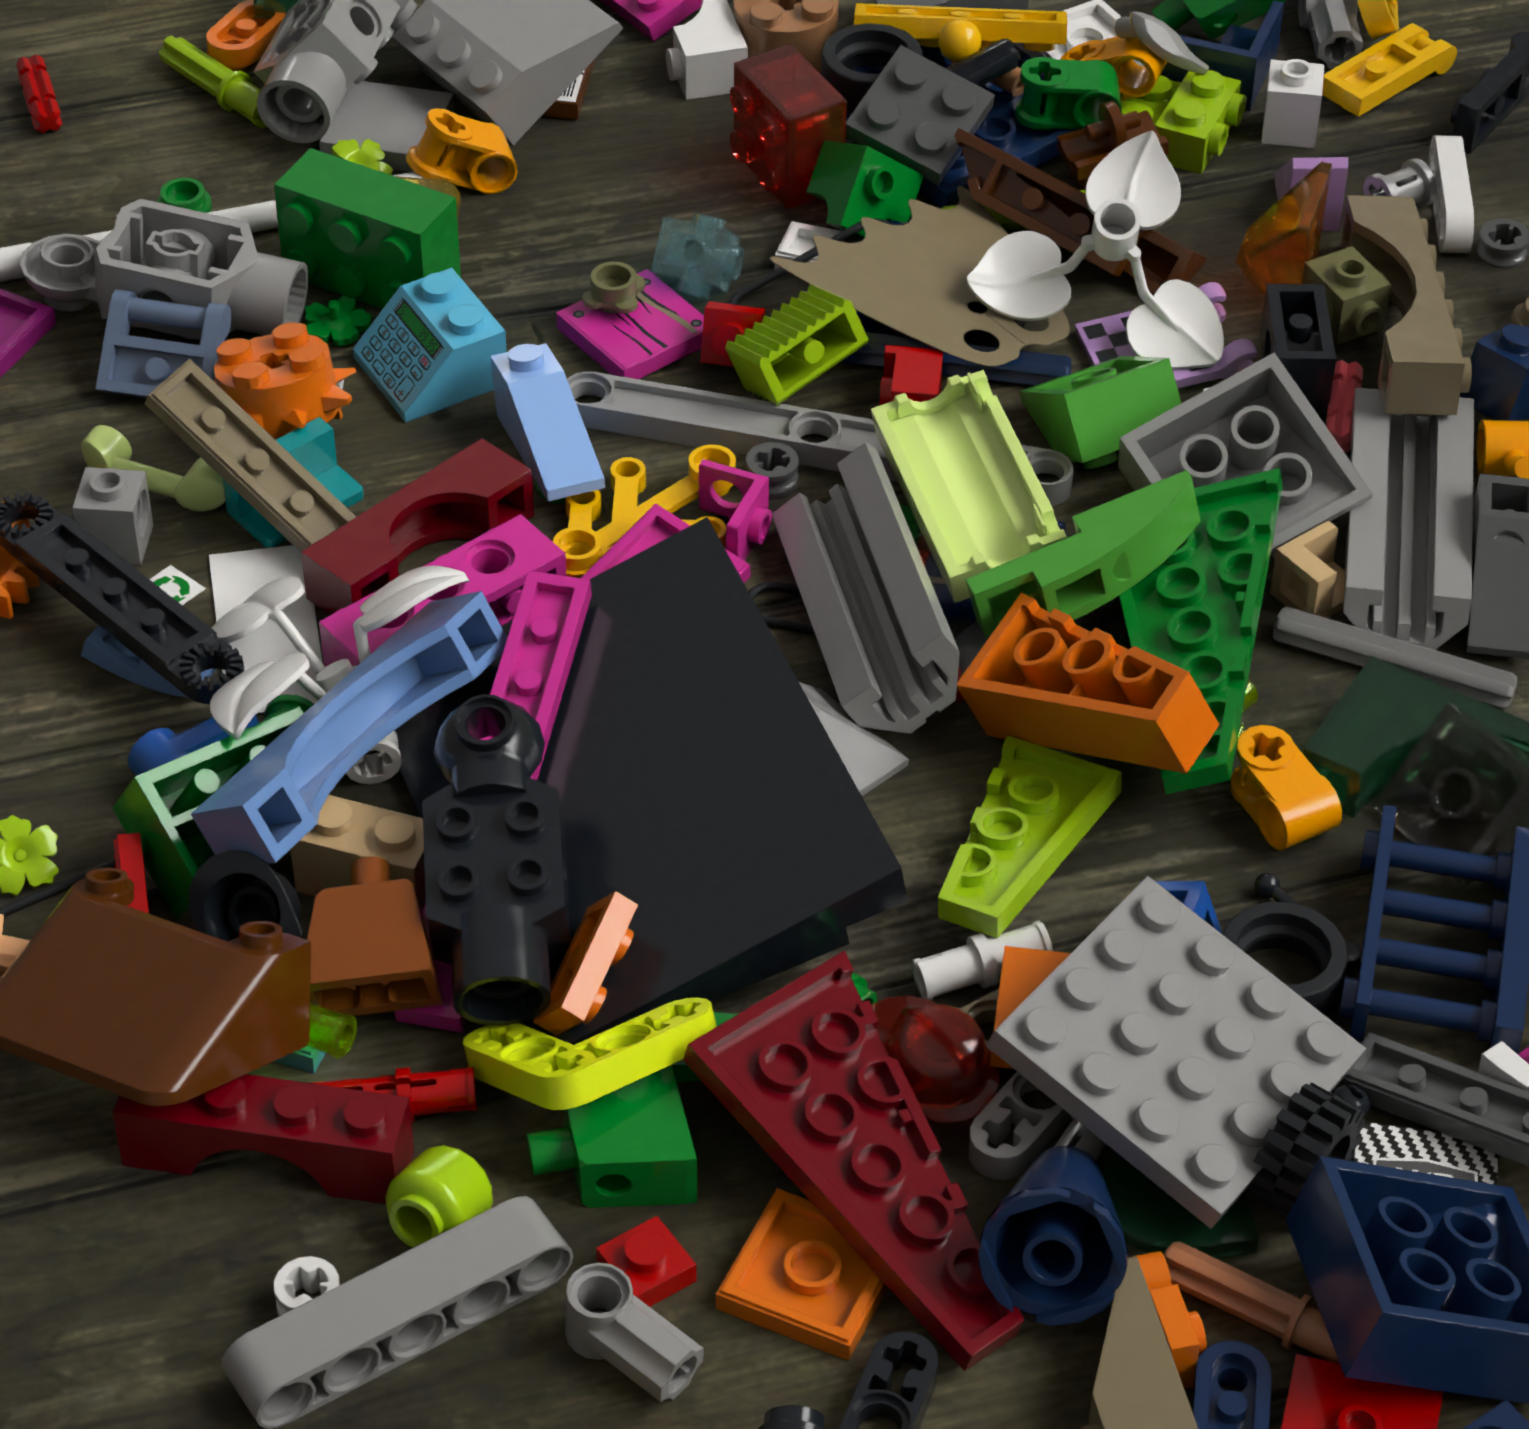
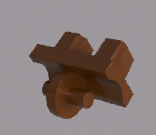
(1088, 146)

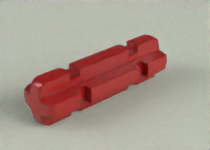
(39, 93)

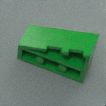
(163, 799)

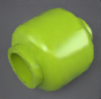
(436, 1194)

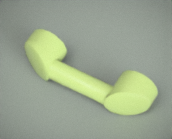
(197, 490)

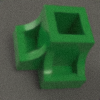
(862, 184)

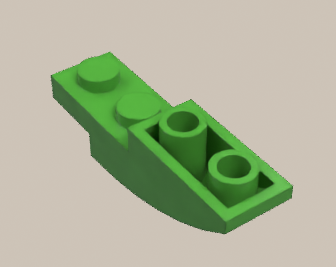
(1106, 556)

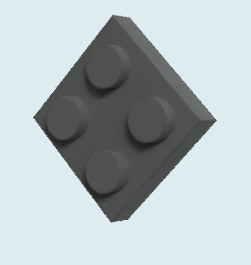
(916, 112)

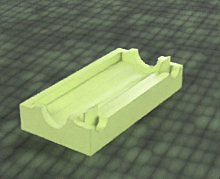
(965, 479)

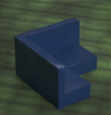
(1240, 55)

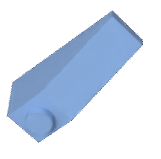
(544, 421)

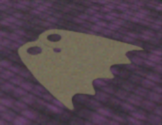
(918, 279)

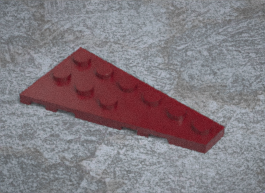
(851, 1135)

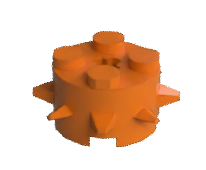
(282, 378)

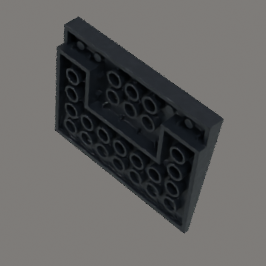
(692, 787)

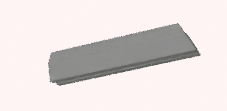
(1414, 536)
(870, 599)

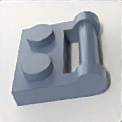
(140, 364)

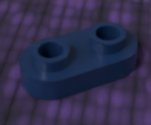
(1234, 1365)

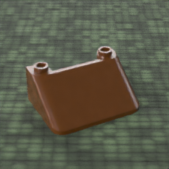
(152, 1001)

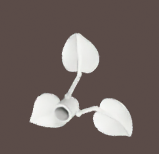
(1126, 194)
(253, 689)

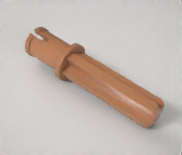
(1250, 1299)

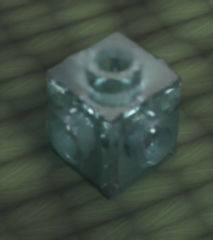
(680, 253)

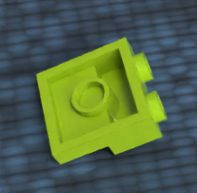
(1193, 115)

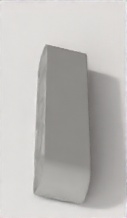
(396, 1312)

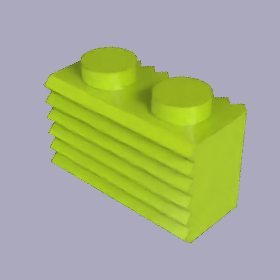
(796, 344)

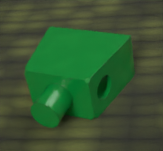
(624, 1146)

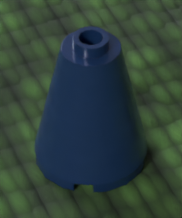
(1055, 1241)

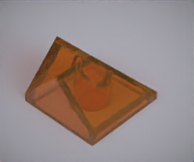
(1287, 233)

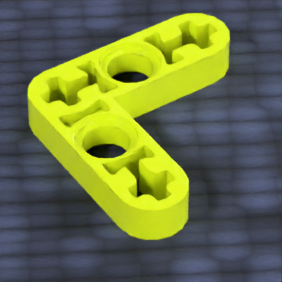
(571, 1075)

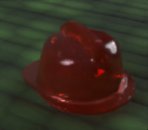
(940, 1056)

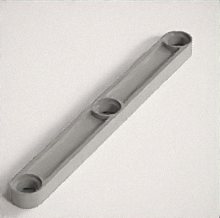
(741, 423)

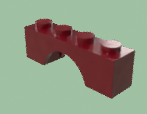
(452, 501)
(338, 1135)

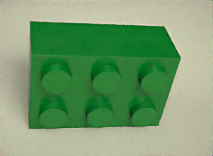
(363, 227)

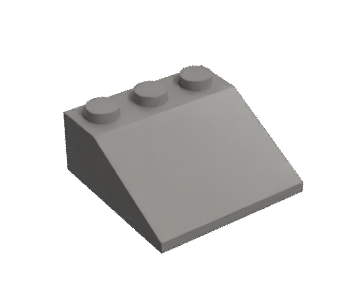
(506, 55)
(1246, 428)

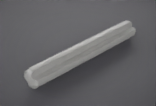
(1357, 646)

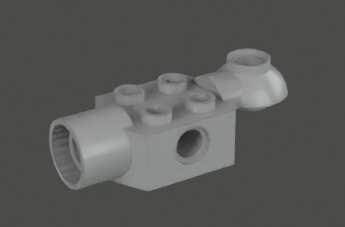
(318, 57)
(174, 259)

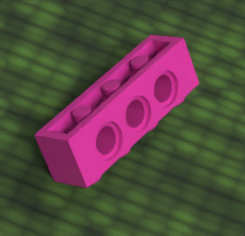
(492, 562)

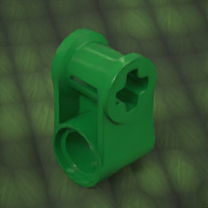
(1068, 93)

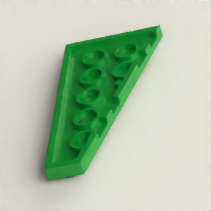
(1206, 609)

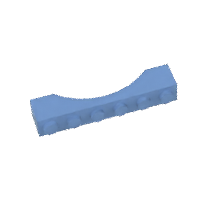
(285, 785)

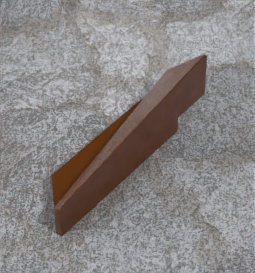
(1062, 212)

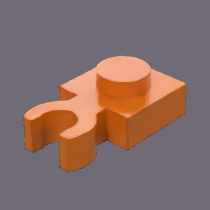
(1181, 1328)

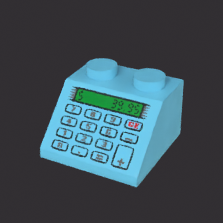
(431, 346)

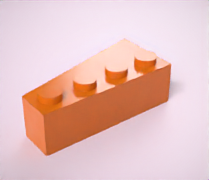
(1084, 692)

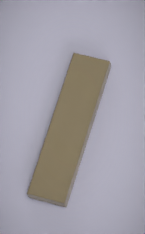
(247, 457)

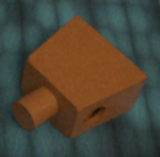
(371, 945)

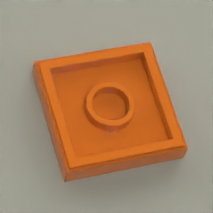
(802, 1279)

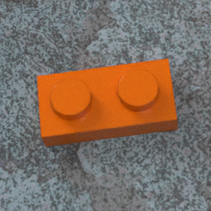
(596, 946)

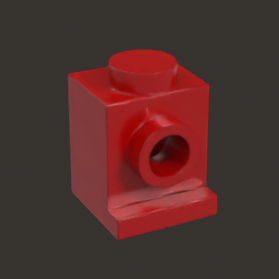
(911, 372)

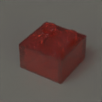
(782, 120)

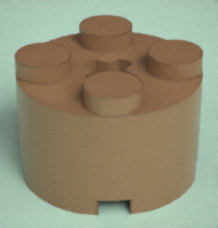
(785, 22)

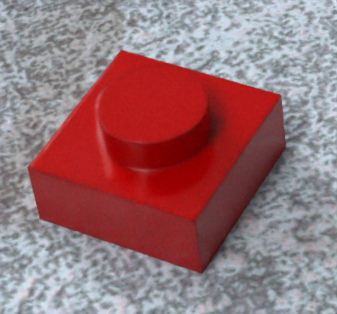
(723, 323)
(651, 1260)

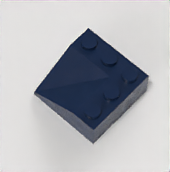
(1418, 1277)

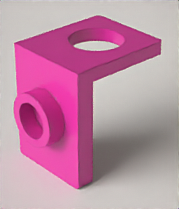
(750, 517)

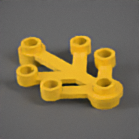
(628, 479)

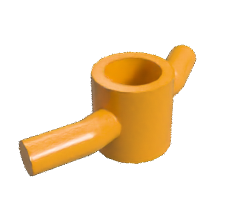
(1502, 448)

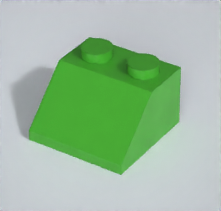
(1099, 404)

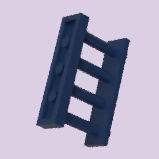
(1499, 970)

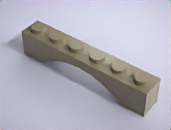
(1423, 352)

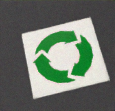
(177, 584)

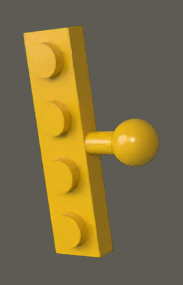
(965, 31)

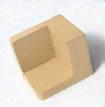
(1307, 575)

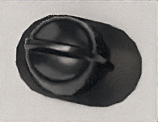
(240, 890)

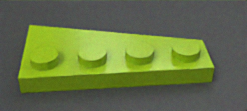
(1027, 826)

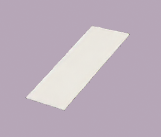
(239, 576)

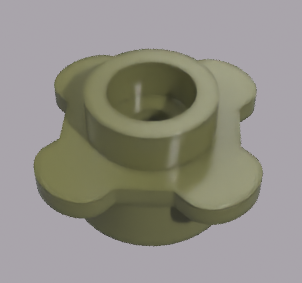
(614, 288)

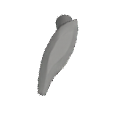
(1160, 40)

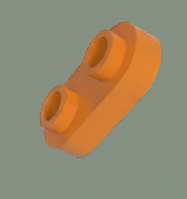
(241, 38)

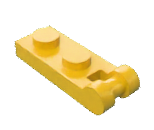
(1387, 69)

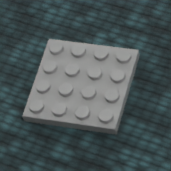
(1173, 1048)

